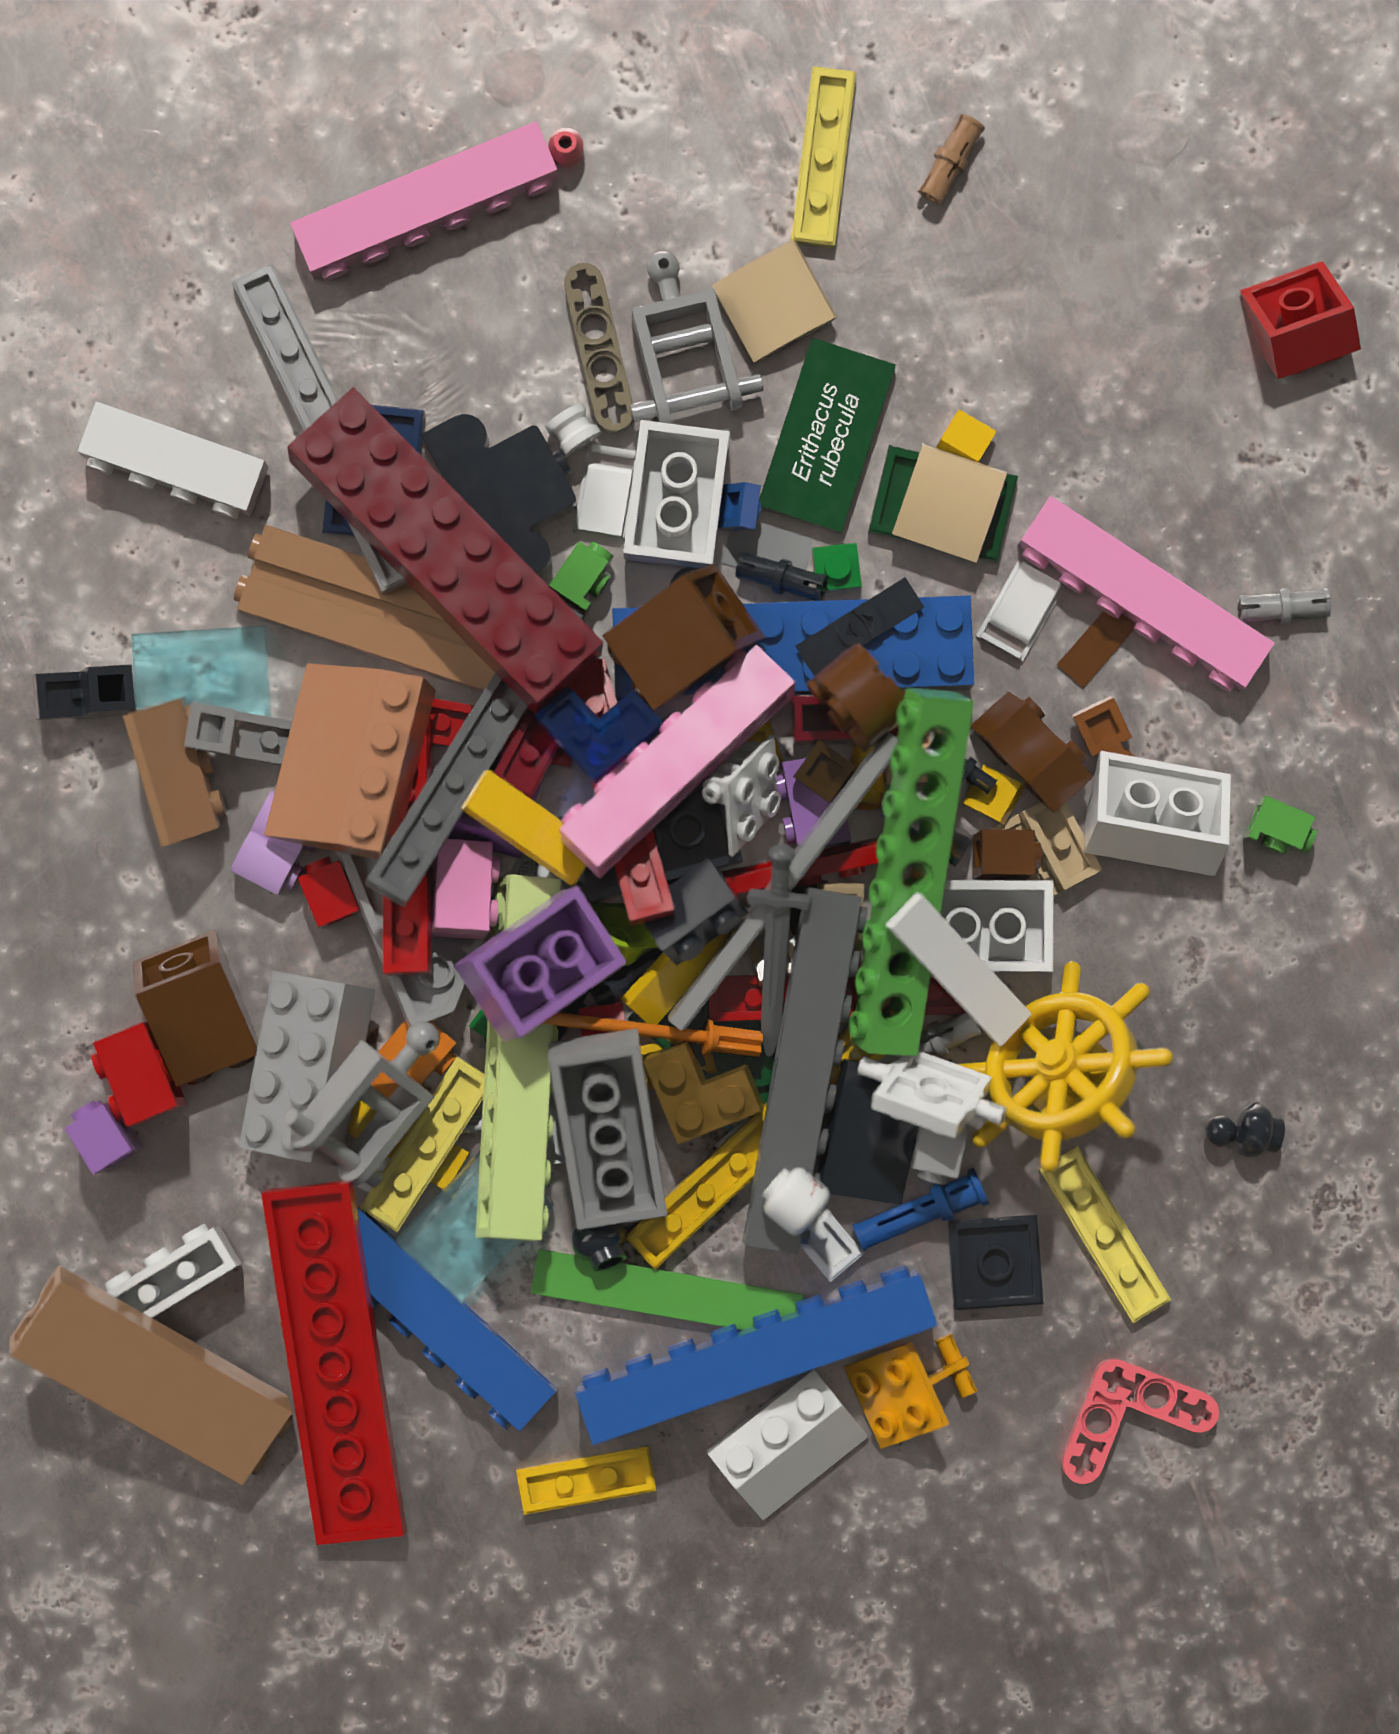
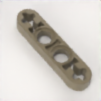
(595, 349)

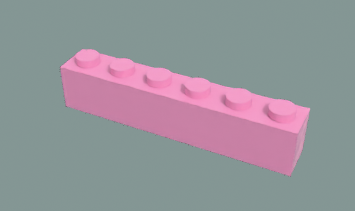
(426, 201)
(1145, 594)
(677, 760)

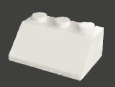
(1158, 813)
(787, 1443)

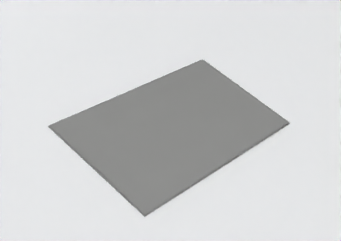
(768, 543)

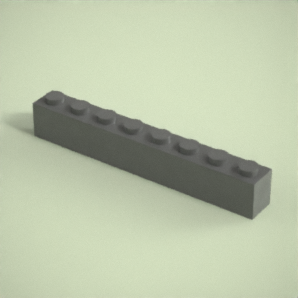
(805, 1055)

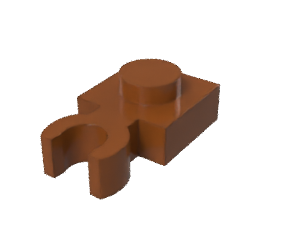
(1103, 727)

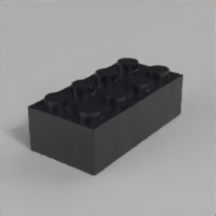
(683, 840)

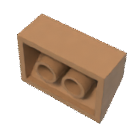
(174, 774)

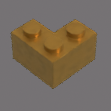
(698, 1104)

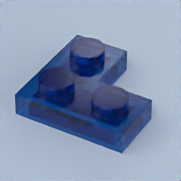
(596, 742)

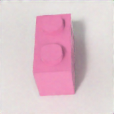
(463, 890)

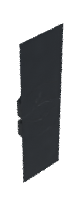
(860, 625)

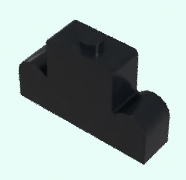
(510, 485)

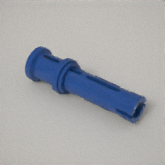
(942, 1202)

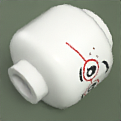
(796, 1201)

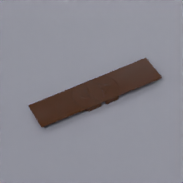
(1096, 647)

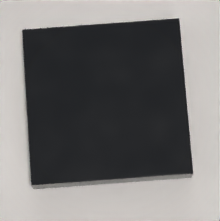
(995, 1262)

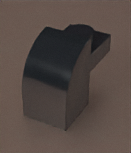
(85, 693)

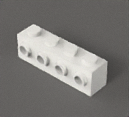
(172, 459)
(176, 1274)

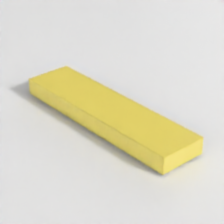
(823, 157)
(426, 1145)
(1105, 1235)

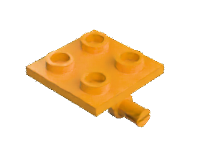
(900, 1393)

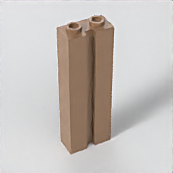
(339, 602)
(151, 1376)

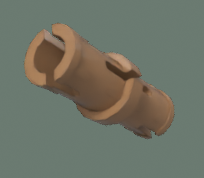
(951, 159)

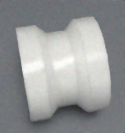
(572, 429)

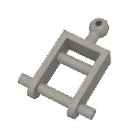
(675, 307)
(353, 1082)

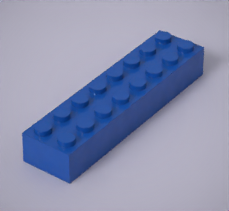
(919, 653)
(754, 1356)

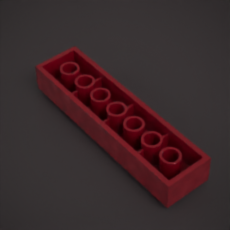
(445, 550)

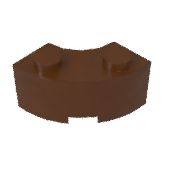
(1021, 739)

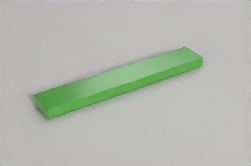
(657, 1291)

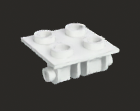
(747, 789)

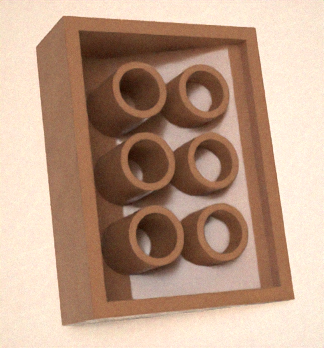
(350, 759)

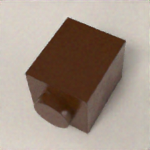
(1005, 854)

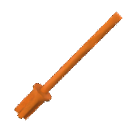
(712, 1037)

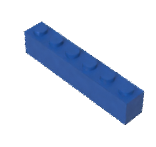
(451, 1330)

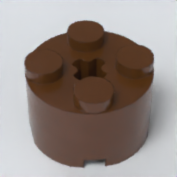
(858, 696)

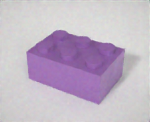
(540, 964)

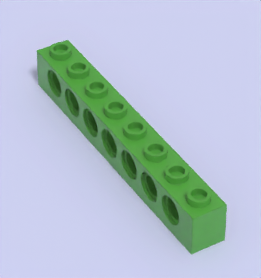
(907, 982)

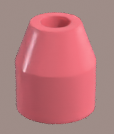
(570, 156)

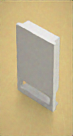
(605, 494)
(1022, 607)

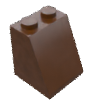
(682, 636)
(195, 1009)

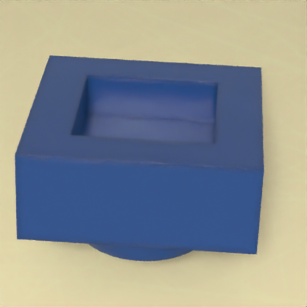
(739, 506)

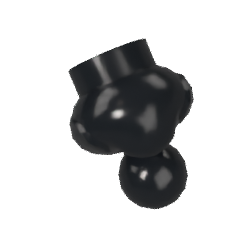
(1251, 1134)
(600, 1245)

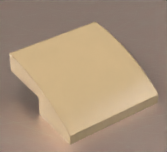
(774, 301)
(949, 503)
(1061, 845)

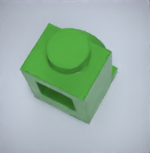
(583, 575)
(1281, 827)

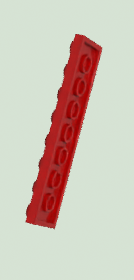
(334, 1362)

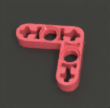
(1115, 1404)

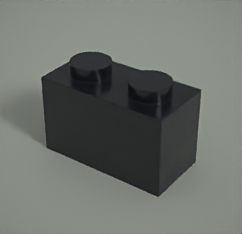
(703, 910)

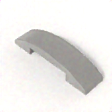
(237, 733)

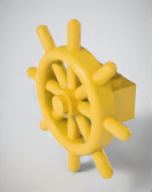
(1074, 1080)

